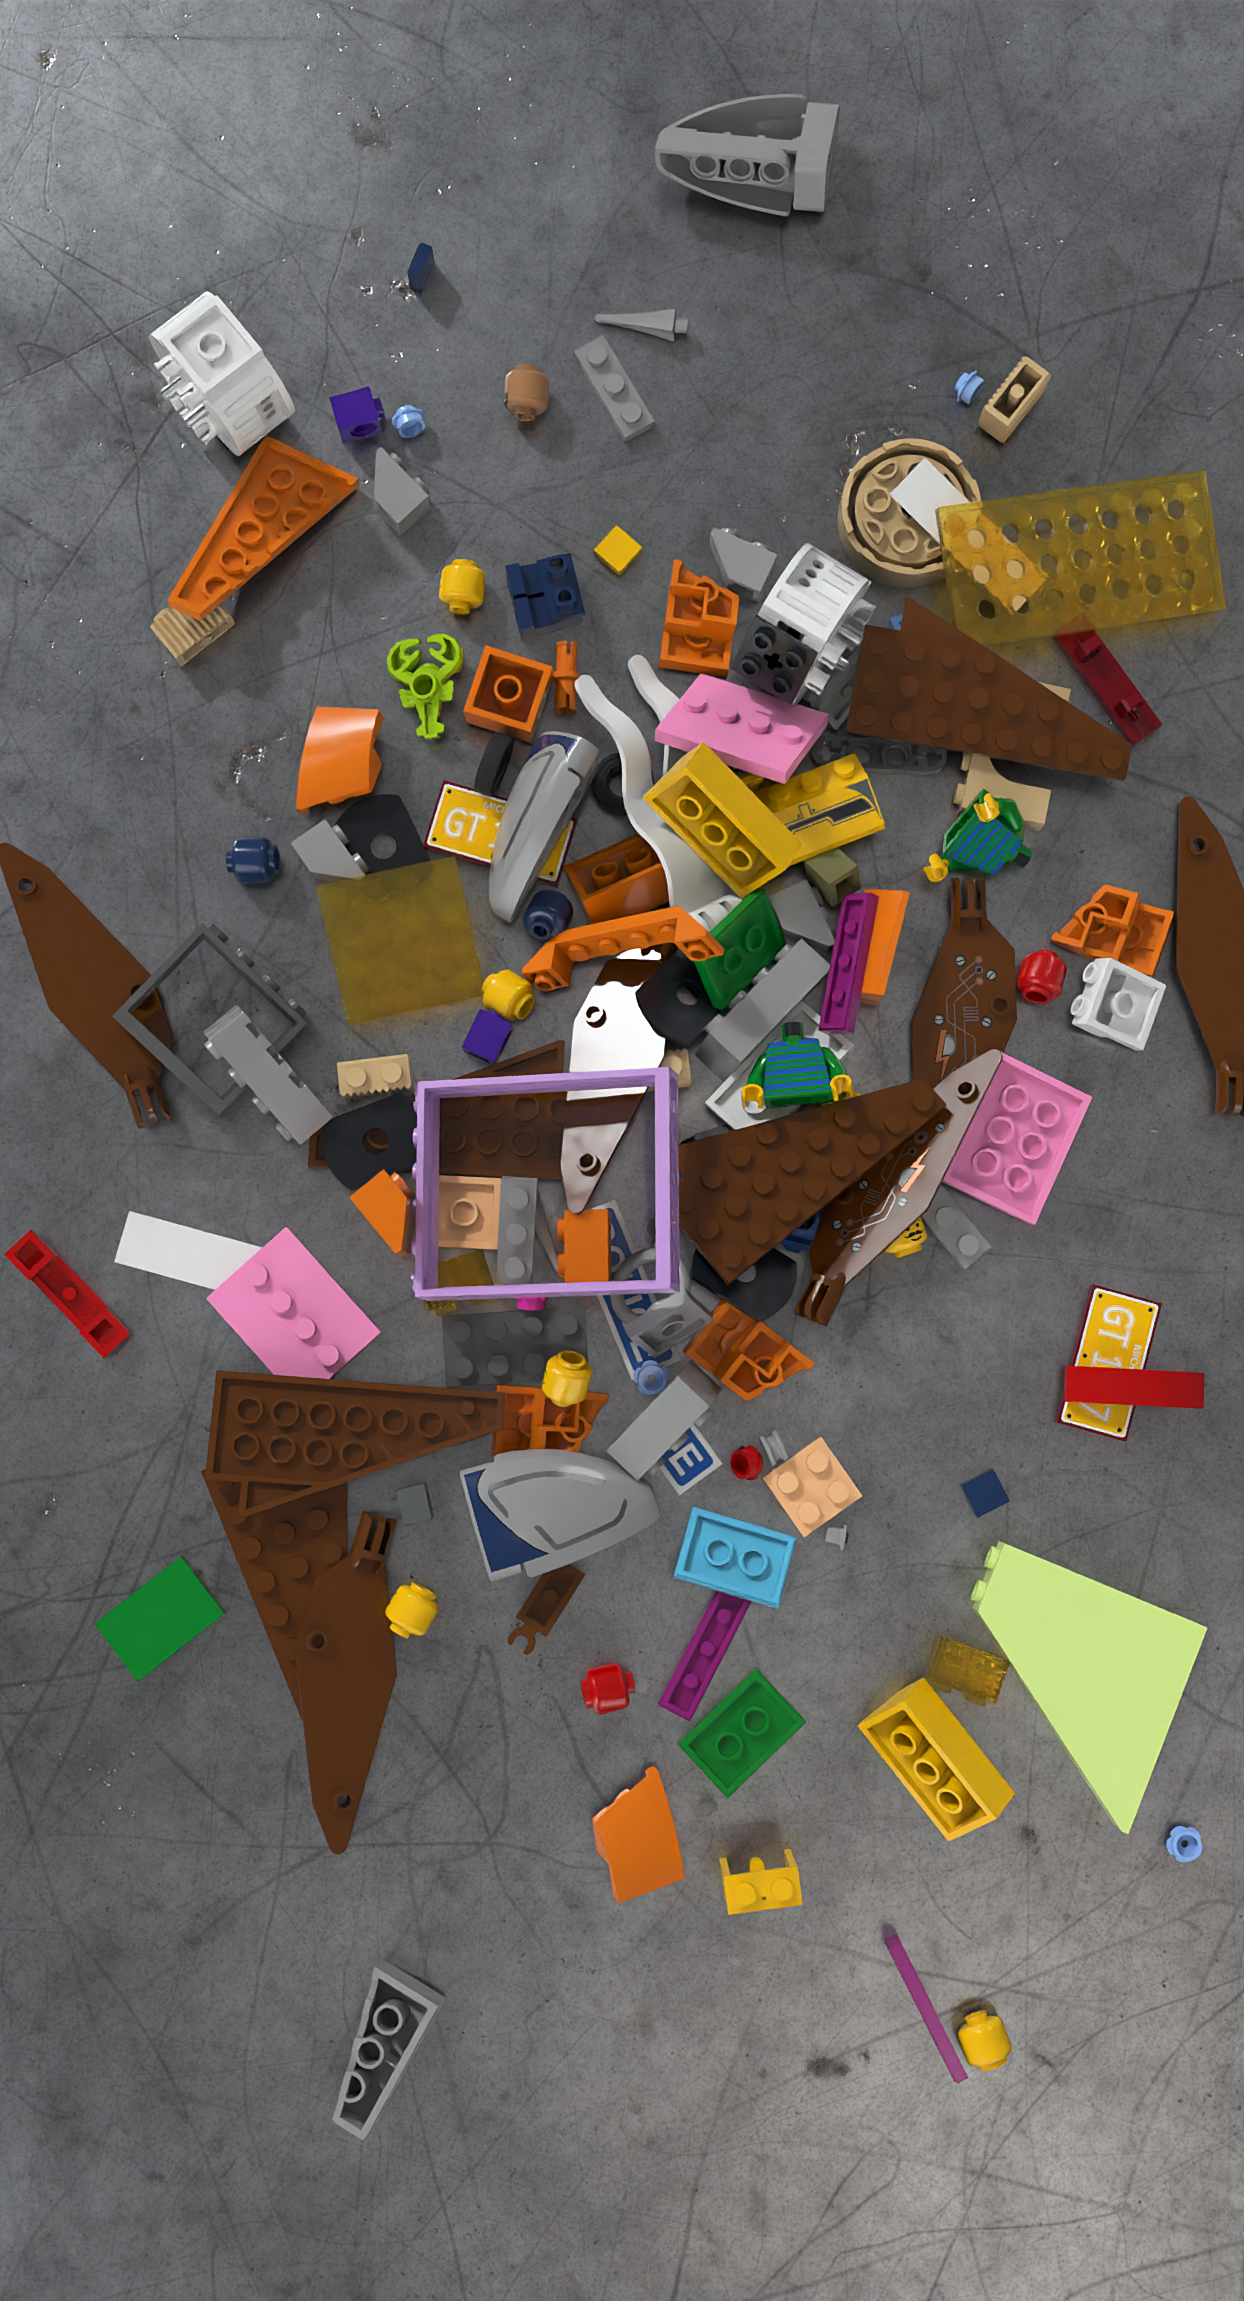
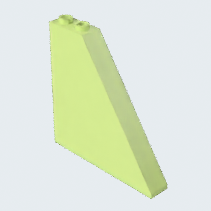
(1093, 1664)

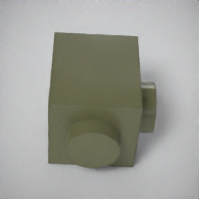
(833, 875)

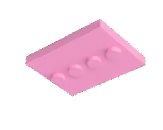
(742, 727)
(1018, 1140)
(293, 1311)

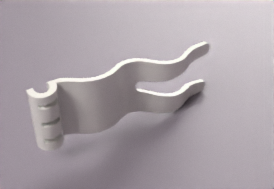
(689, 878)

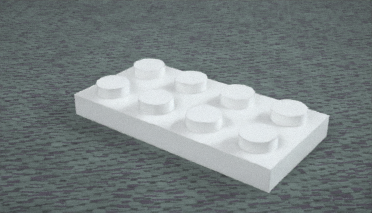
(727, 1098)

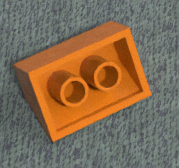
(619, 880)
(883, 943)
(388, 1208)

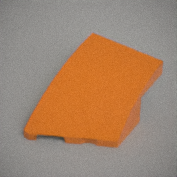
(698, 624)
(338, 756)
(1119, 929)
(744, 1352)
(538, 1423)
(639, 1839)

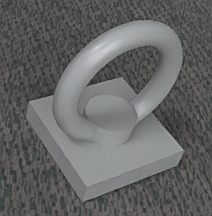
(666, 1320)

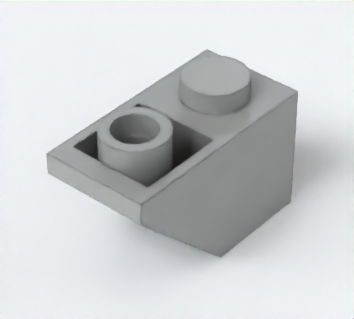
(396, 494)
(742, 564)
(325, 853)
(801, 917)

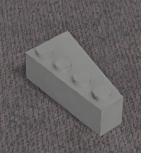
(762, 1008)
(267, 1074)
(388, 2036)

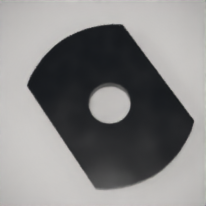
(381, 816)
(665, 1011)
(345, 1134)
(757, 1298)

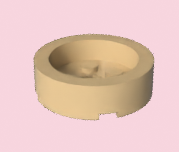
(873, 525)

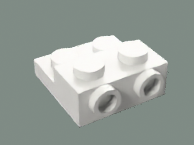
(1117, 1003)

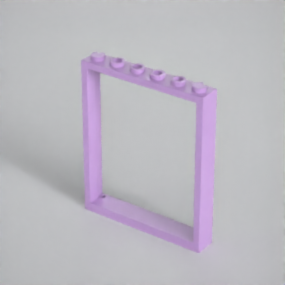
(426, 1177)

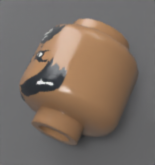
(526, 392)

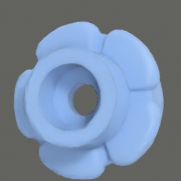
(969, 387)
(409, 421)
(651, 1368)
(1193, 1848)

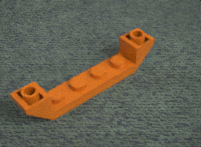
(554, 961)

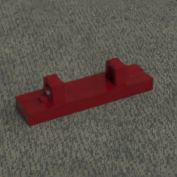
(1109, 685)

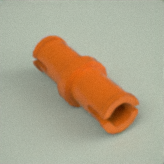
(565, 677)

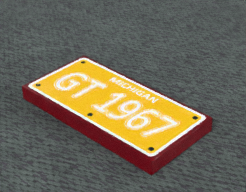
(468, 824)
(1112, 1334)

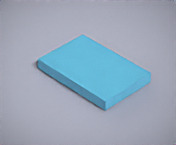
(735, 1557)

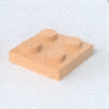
(469, 1212)
(812, 1486)

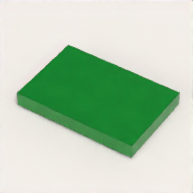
(749, 943)
(160, 1618)
(741, 1732)

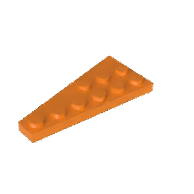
(264, 514)

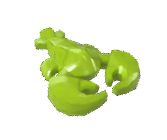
(428, 681)

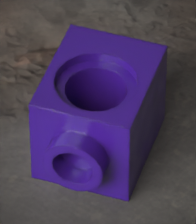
(357, 414)
(487, 1036)

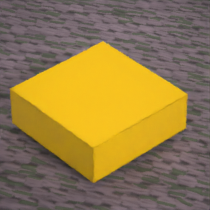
(617, 550)

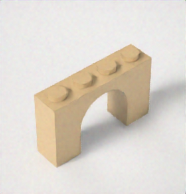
(981, 775)

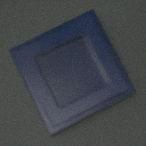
(420, 267)
(984, 1492)

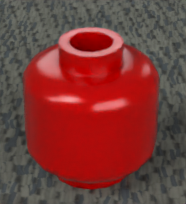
(1041, 976)
(607, 1688)

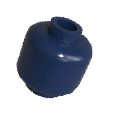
(253, 860)
(547, 915)

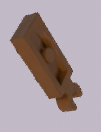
(546, 1603)

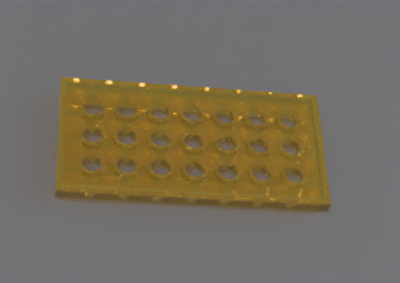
(1088, 504)

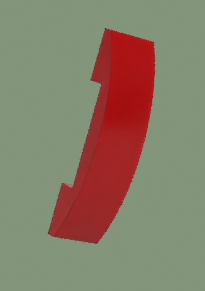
(68, 1292)
(1134, 1387)

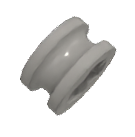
(773, 1447)

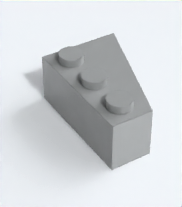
(665, 1422)

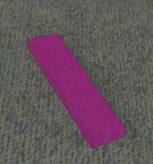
(848, 963)
(703, 1654)
(925, 2008)

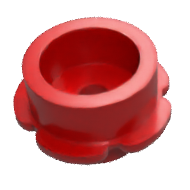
(746, 1463)

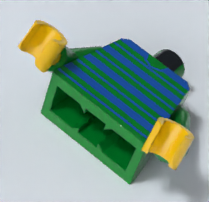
(982, 839)
(796, 1073)

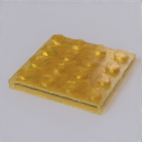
(401, 939)

